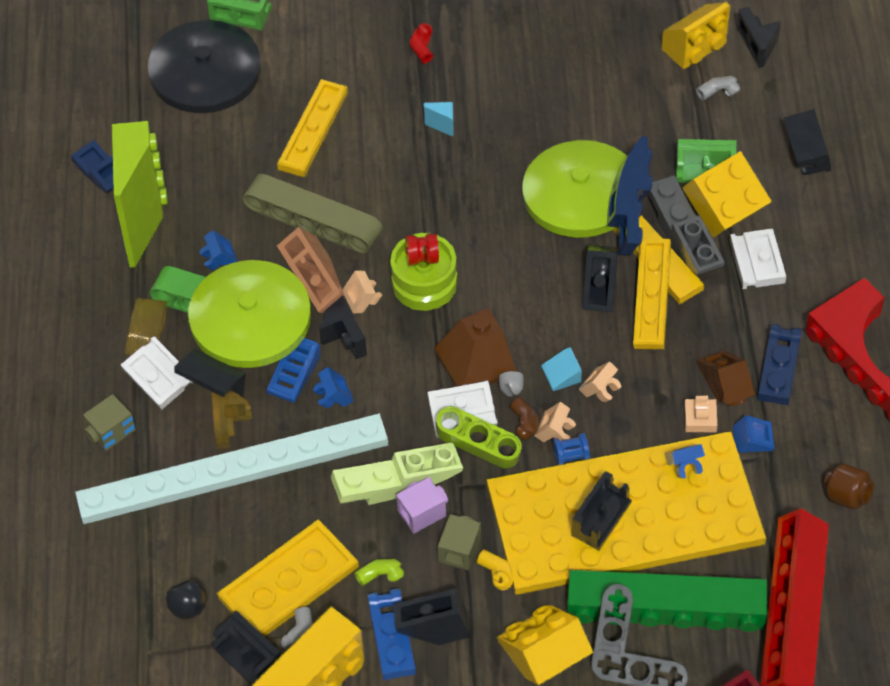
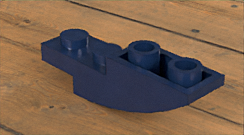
(626, 196)

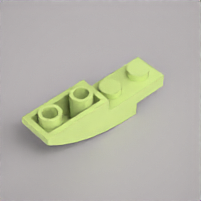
(385, 479)

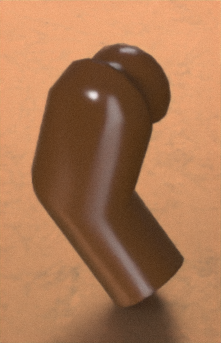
(528, 418)

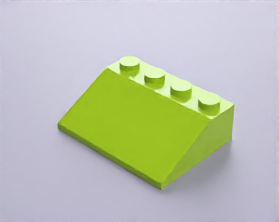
(137, 185)

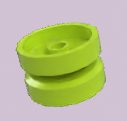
(424, 284)

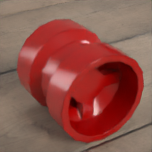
(414, 249)

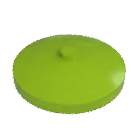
(571, 187)
(249, 313)

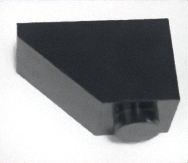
(600, 278)
(433, 618)

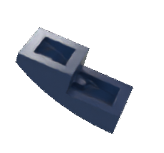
(95, 165)

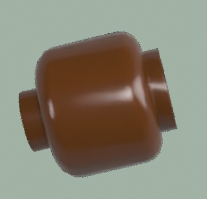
(849, 486)

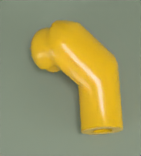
(499, 568)

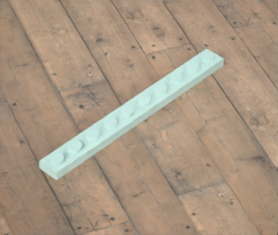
(231, 468)

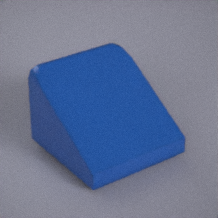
(753, 435)

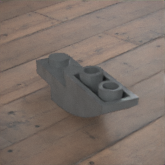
(683, 228)

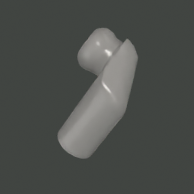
(716, 84)
(303, 623)

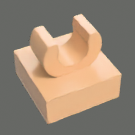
(360, 292)
(599, 380)
(700, 414)
(552, 423)

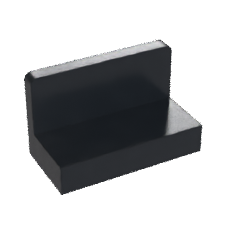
(210, 373)

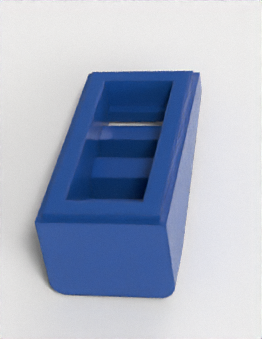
(306, 353)

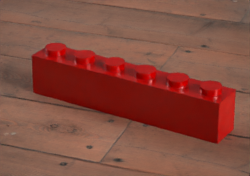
(795, 600)

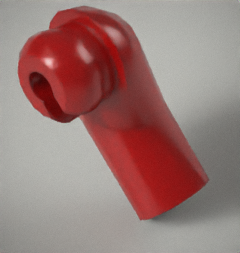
(420, 41)

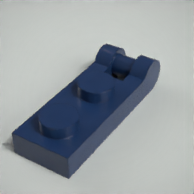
(779, 365)

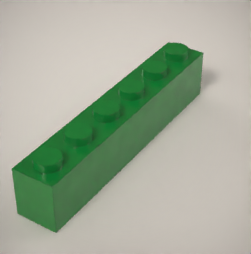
(672, 599)

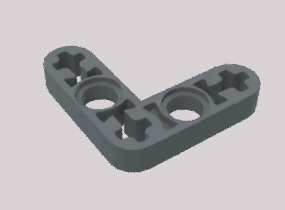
(617, 649)

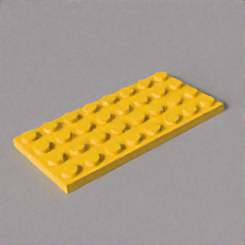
(663, 525)

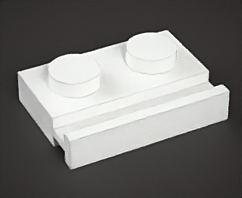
(758, 258)
(154, 373)
(471, 398)

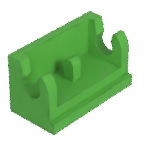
(240, 12)
(699, 156)

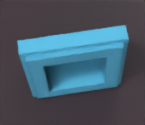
(439, 116)
(562, 370)

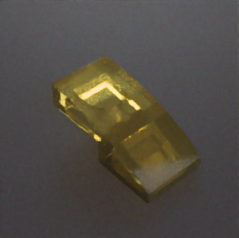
(145, 323)

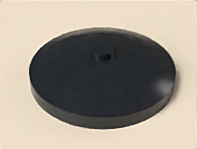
(204, 66)

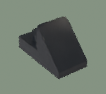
(758, 38)
(342, 325)

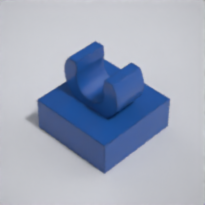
(219, 251)
(335, 388)
(686, 456)

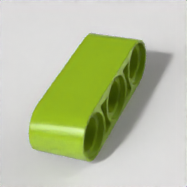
(470, 424)

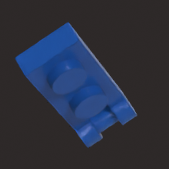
(393, 648)

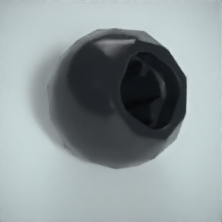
(186, 599)

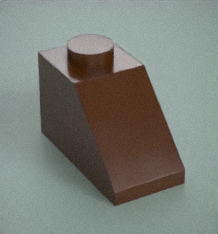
(727, 377)

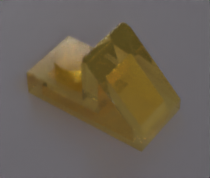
(225, 412)

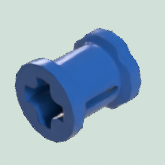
(571, 449)

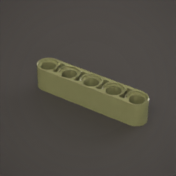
(312, 213)

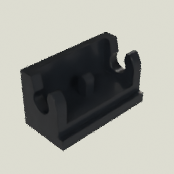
(807, 142)
(601, 512)
(244, 648)

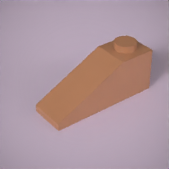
(313, 267)

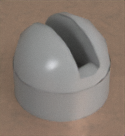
(511, 383)

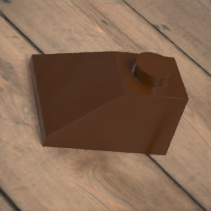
(475, 350)

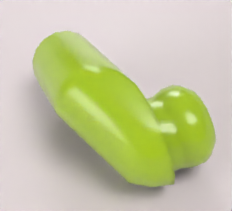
(379, 567)

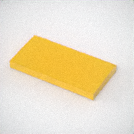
(289, 578)

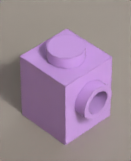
(421, 504)

